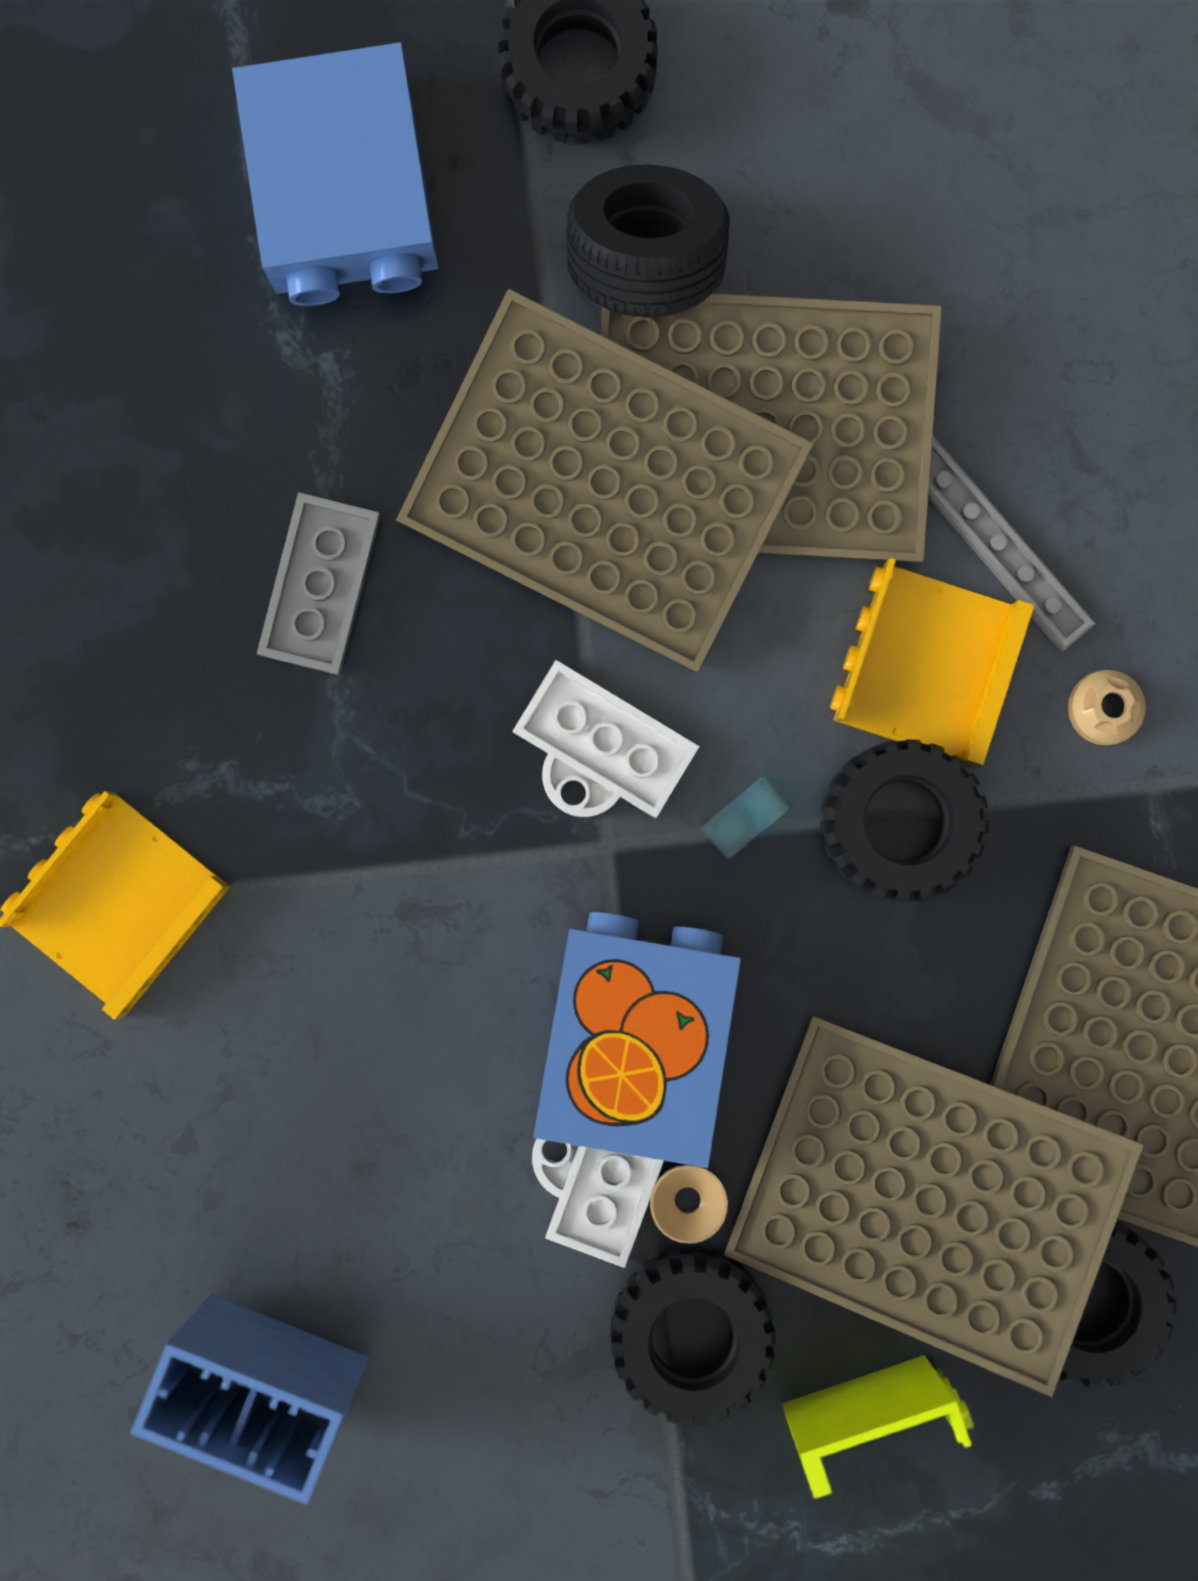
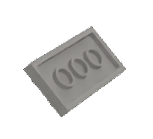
(319, 584)

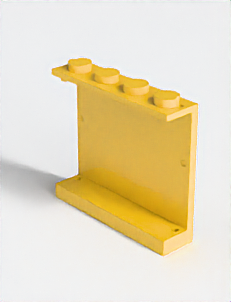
(931, 663)
(114, 901)

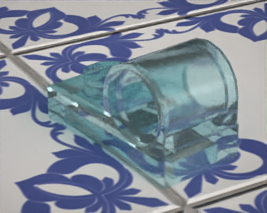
(746, 816)

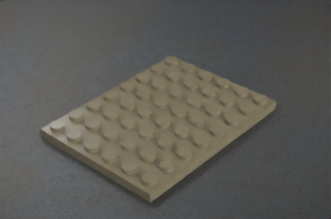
(836, 374)
(603, 480)
(1115, 1027)
(934, 1203)

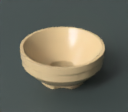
(1087, 713)
(692, 1225)

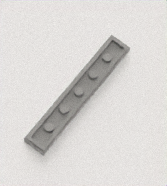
(1004, 550)

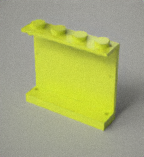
(871, 1409)

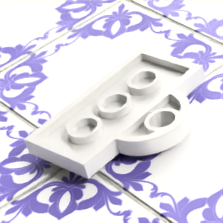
(601, 745)
(599, 1198)

